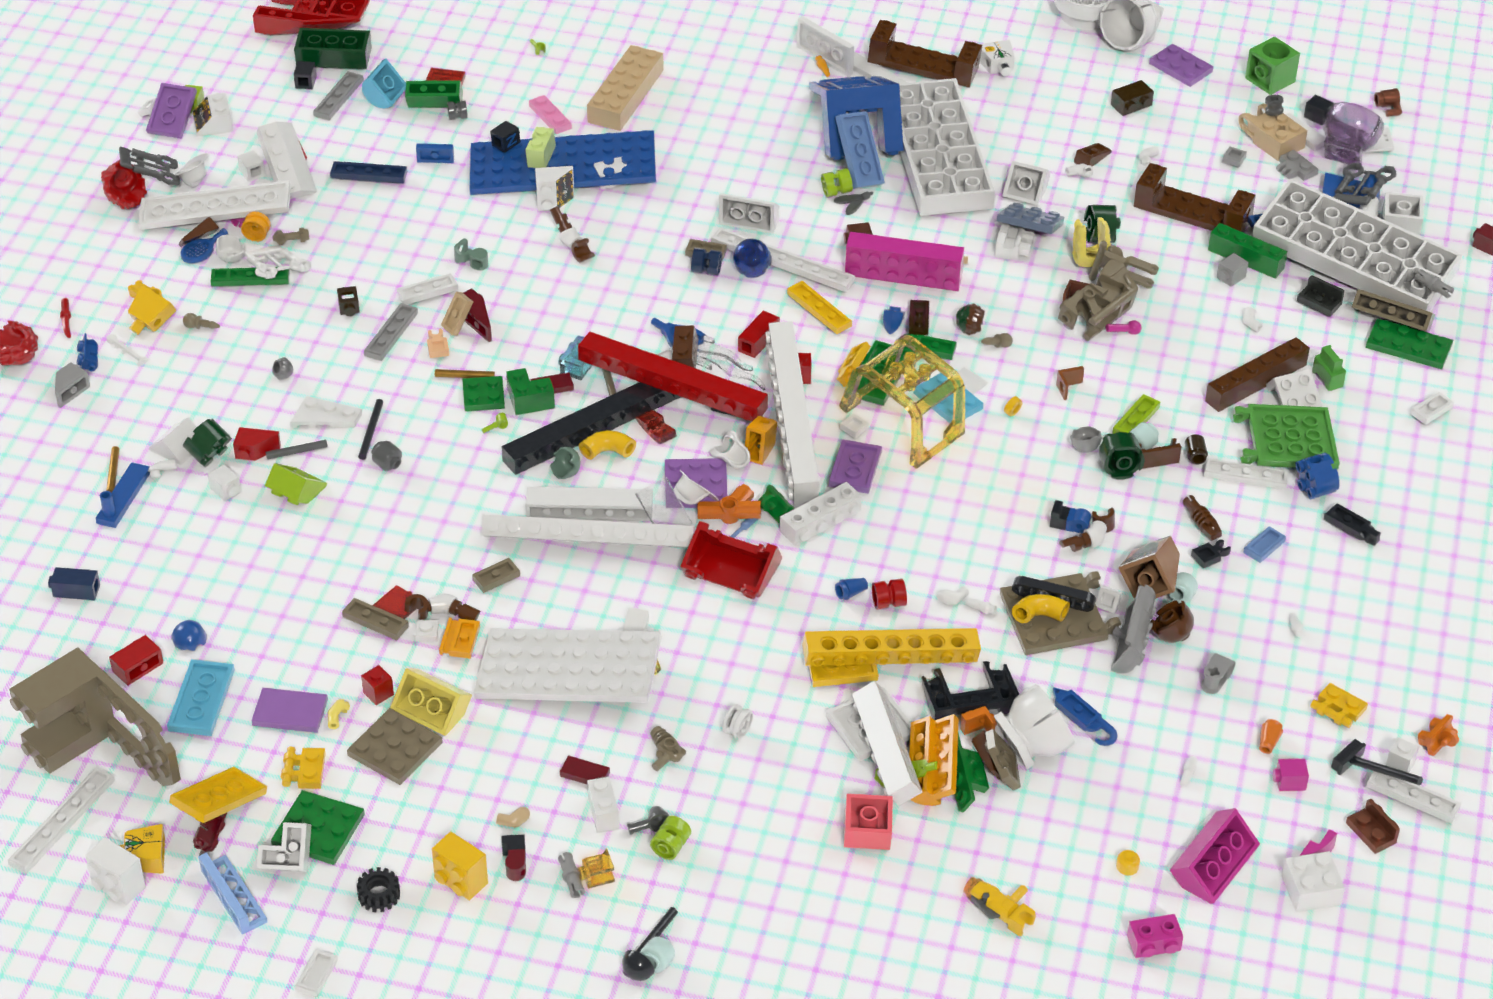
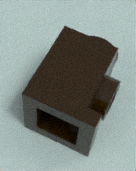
(349, 305)

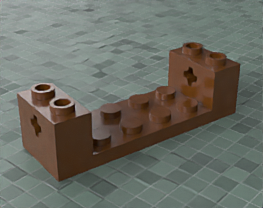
(922, 61)
(1156, 197)

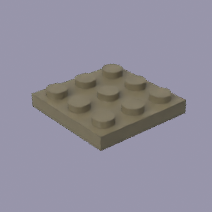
(394, 746)

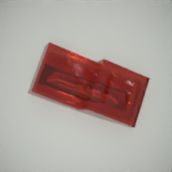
(655, 427)

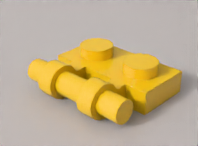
(1339, 705)
(310, 771)

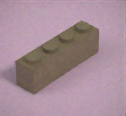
(1393, 310)

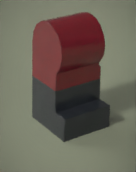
(515, 863)

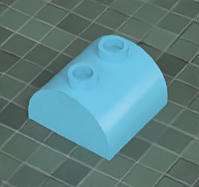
(383, 85)

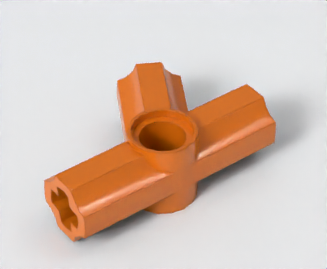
(731, 507)

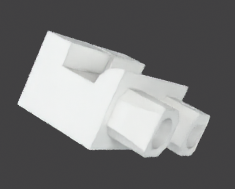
(1013, 242)

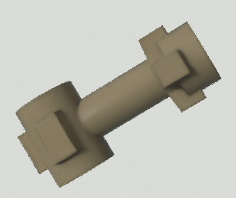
(281, 238)

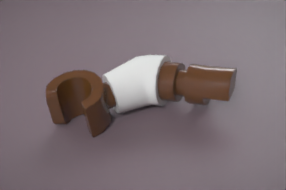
(571, 237)
(1094, 534)
(440, 604)

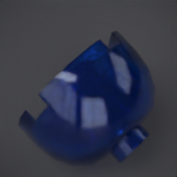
(752, 258)

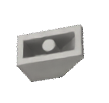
(70, 383)

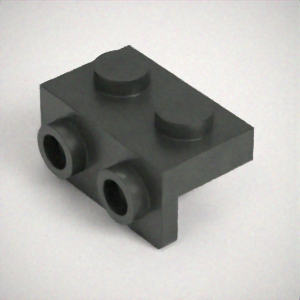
(1321, 296)

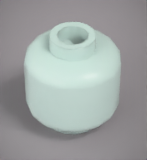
(1146, 435)
(1185, 587)
(659, 952)

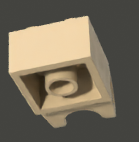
(1273, 133)

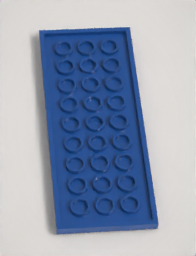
(508, 172)

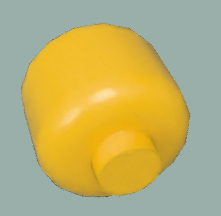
(1128, 862)

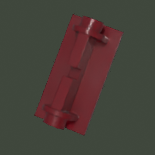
(207, 838)

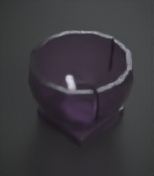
(1350, 132)

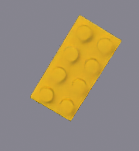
(218, 794)

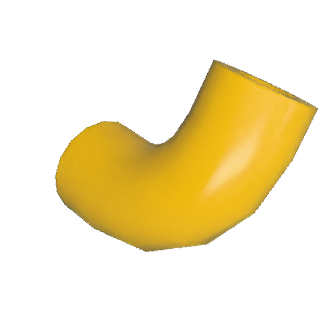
(607, 441)
(1038, 605)

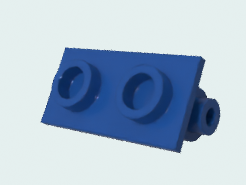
(87, 354)

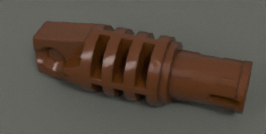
(1203, 518)

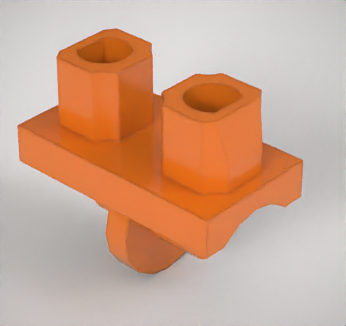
(1440, 735)

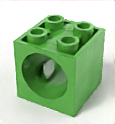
(1272, 65)

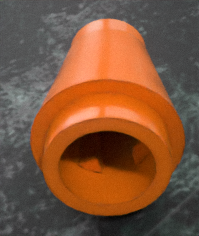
(1270, 735)

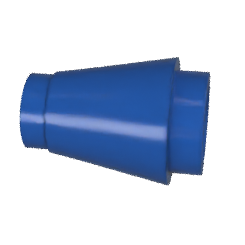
(848, 588)

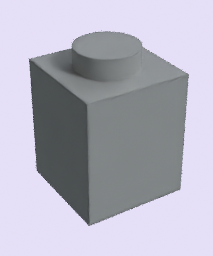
(1232, 269)

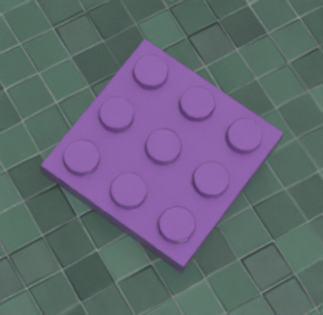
(706, 472)

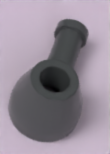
(655, 819)

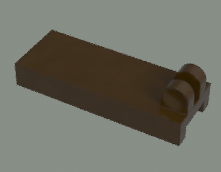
(919, 317)

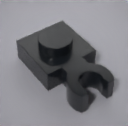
(1208, 555)

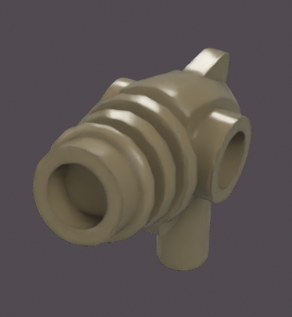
(667, 748)

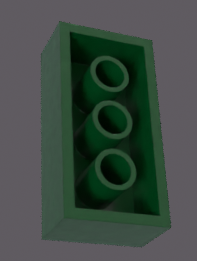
(334, 47)

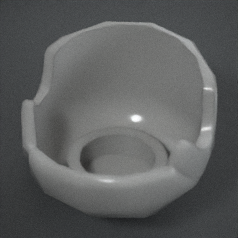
(1086, 439)

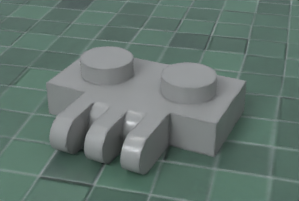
(1294, 165)

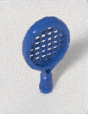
(209, 242)

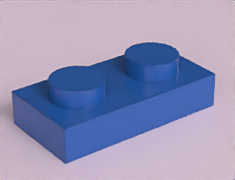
(435, 153)

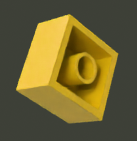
(459, 866)

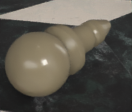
(191, 320)
(999, 340)

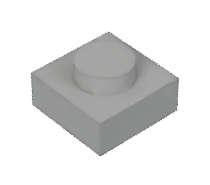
(1234, 156)

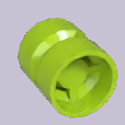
(842, 179)
(670, 837)

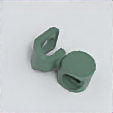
(478, 257)

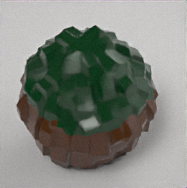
(970, 318)

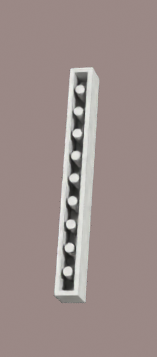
(587, 531)

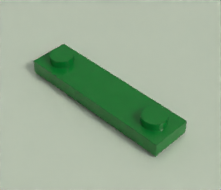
(245, 276)

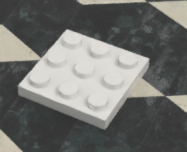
(846, 722)

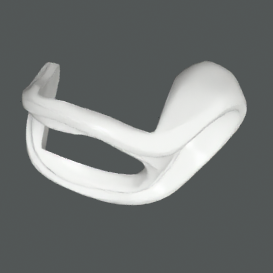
(737, 456)

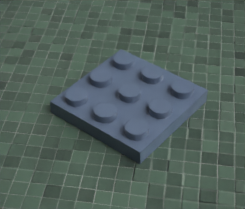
(1031, 218)

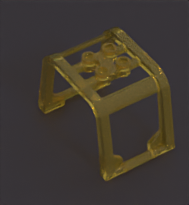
(893, 371)

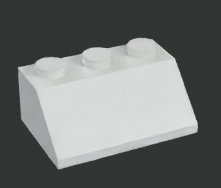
(748, 213)

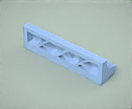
(229, 896)

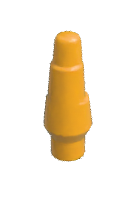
(821, 63)

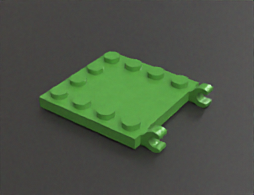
(1287, 434)

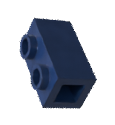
(74, 583)

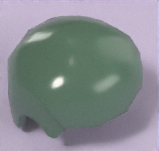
(566, 463)

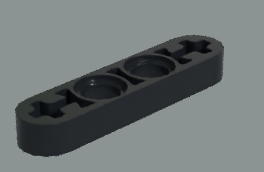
(1078, 599)

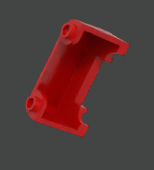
(730, 561)

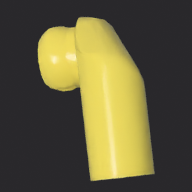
(333, 713)

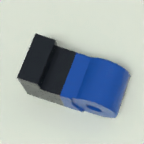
(1069, 518)

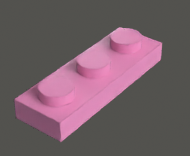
(550, 114)

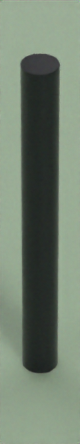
(370, 429)

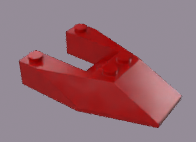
(308, 14)

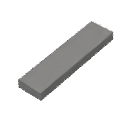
(338, 95)
(391, 332)

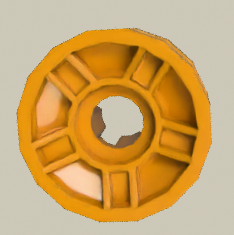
(255, 226)

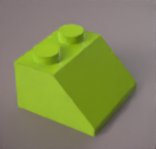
(294, 484)

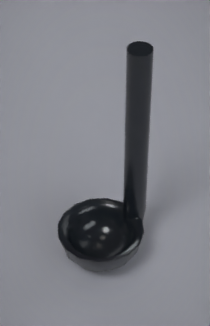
(634, 963)

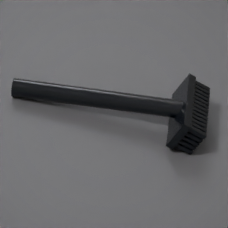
(1351, 756)

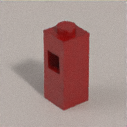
(753, 338)

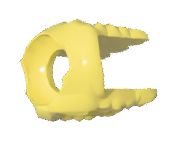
(1085, 256)

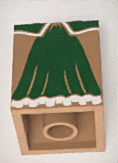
(1152, 565)

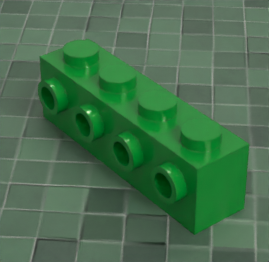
(1259, 254)

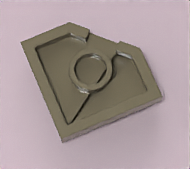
(1003, 758)

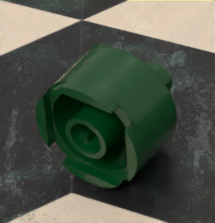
(1108, 213)
(207, 442)
(1121, 455)

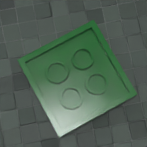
(330, 822)

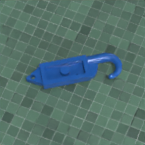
(1083, 714)

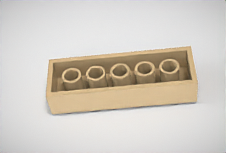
(625, 87)

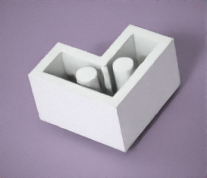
(292, 854)

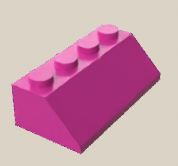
(1215, 855)

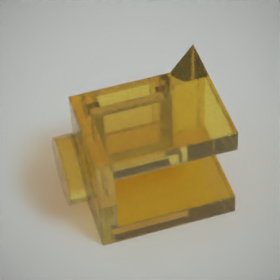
(597, 870)

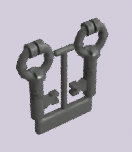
(125, 161)
(1372, 192)

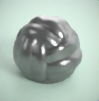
(282, 368)

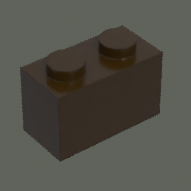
(1132, 97)

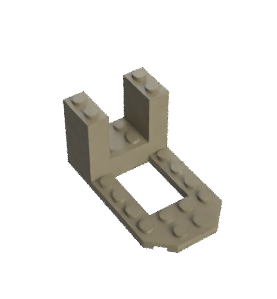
(74, 712)

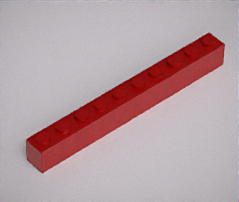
(672, 376)

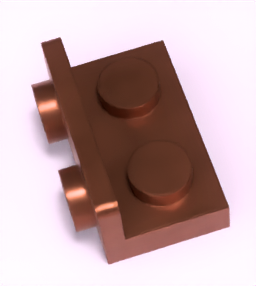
(1374, 827)

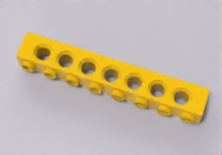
(891, 646)

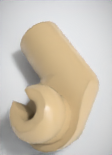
(515, 819)

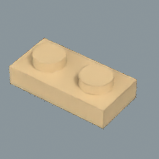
(456, 313)

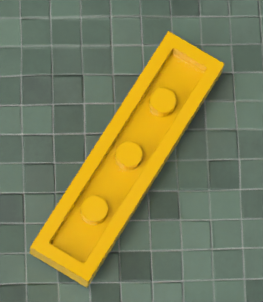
(819, 307)

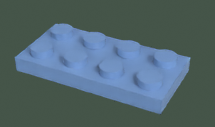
(860, 149)

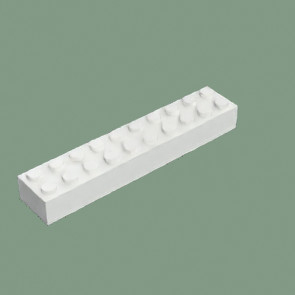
(792, 413)

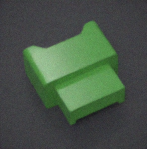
(1329, 368)

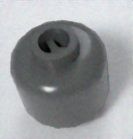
(386, 455)

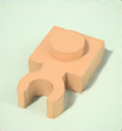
(437, 344)

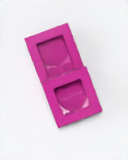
(1326, 844)

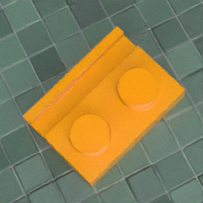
(459, 638)

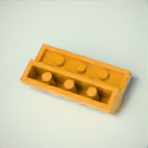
(934, 742)

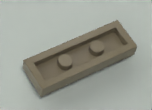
(375, 619)

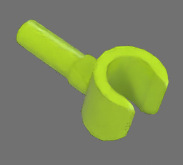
(538, 46)
(501, 422)

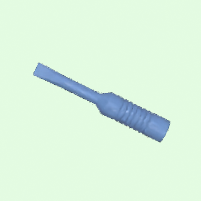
(744, 526)

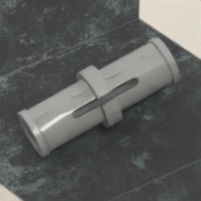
(1434, 283)
(571, 875)

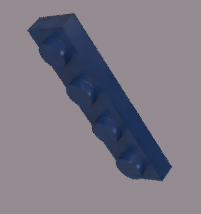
(368, 172)

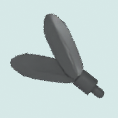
(855, 201)

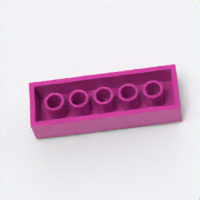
(904, 261)

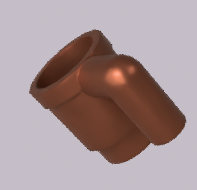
(1389, 98)

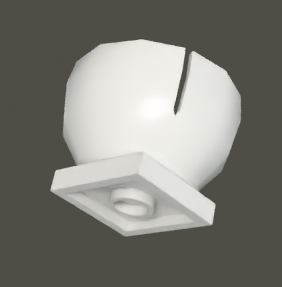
(1130, 22)
(1033, 728)

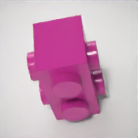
(1155, 936)

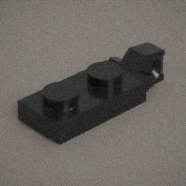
(1352, 524)

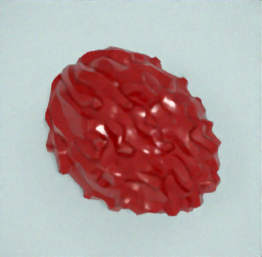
(123, 186)
(17, 344)

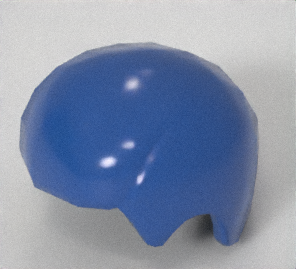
(188, 635)

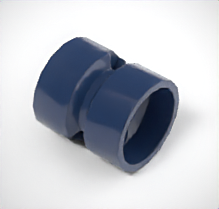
(699, 261)

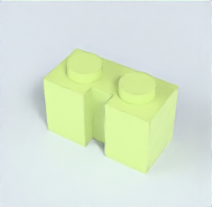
(541, 147)

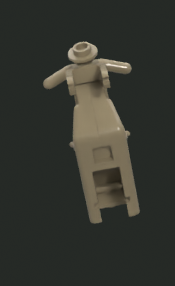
(1112, 293)

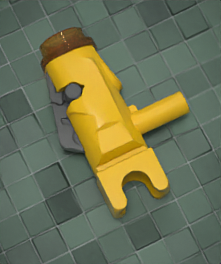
(997, 905)

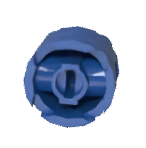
(1317, 476)

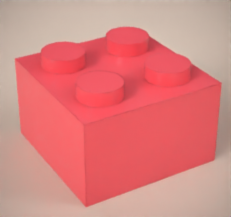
(868, 821)

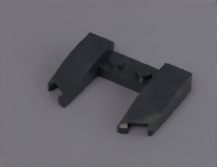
(999, 695)

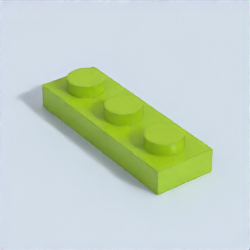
(1140, 412)

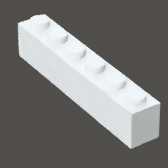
(584, 503)
(886, 743)

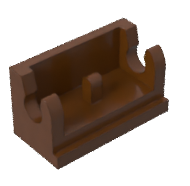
(1162, 455)

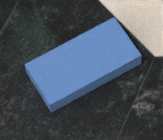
(1264, 544)

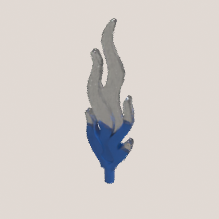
(713, 353)

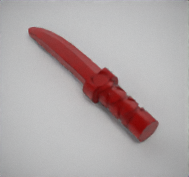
(65, 315)

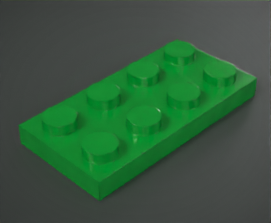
(1409, 343)
(877, 395)

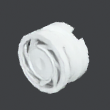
(737, 721)

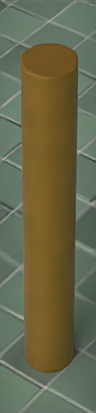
(462, 373)
(113, 468)

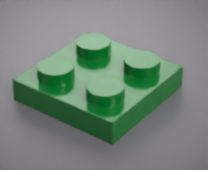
(483, 393)

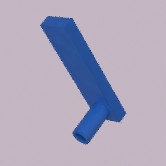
(117, 503)

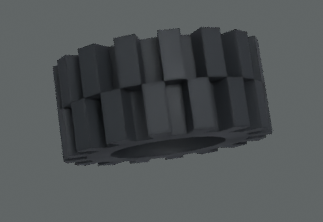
(378, 900)

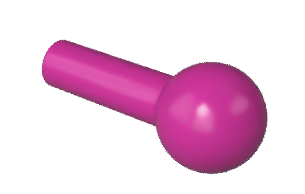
(1132, 327)

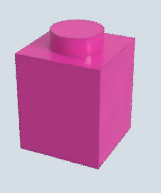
(1291, 774)

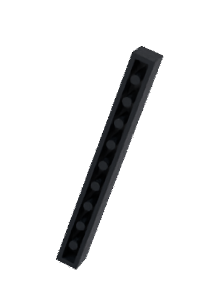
(576, 427)

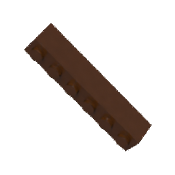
(1256, 374)

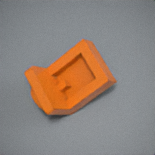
(976, 720)

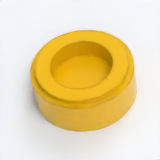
(1013, 406)

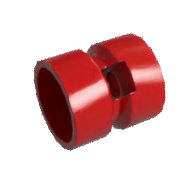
(891, 593)

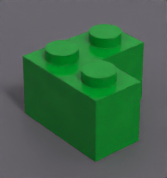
(529, 395)

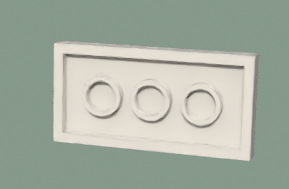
(820, 41)

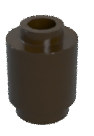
(1196, 449)

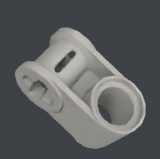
(1216, 673)

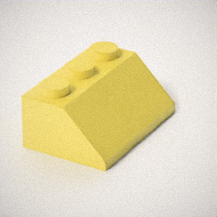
(430, 701)

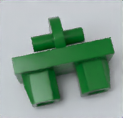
(775, 503)

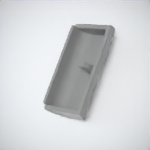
(1134, 630)

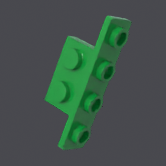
(970, 777)

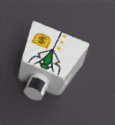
(998, 57)

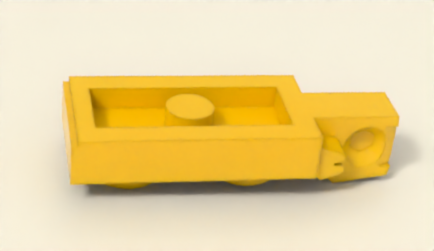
(852, 361)

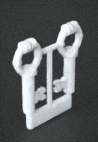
(296, 262)

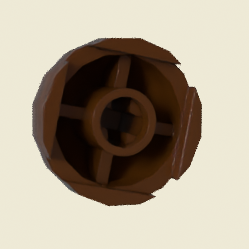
(1173, 622)

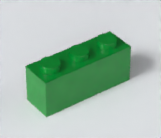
(433, 93)

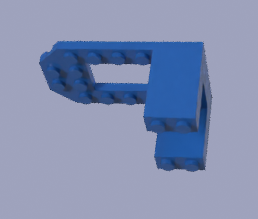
(857, 94)

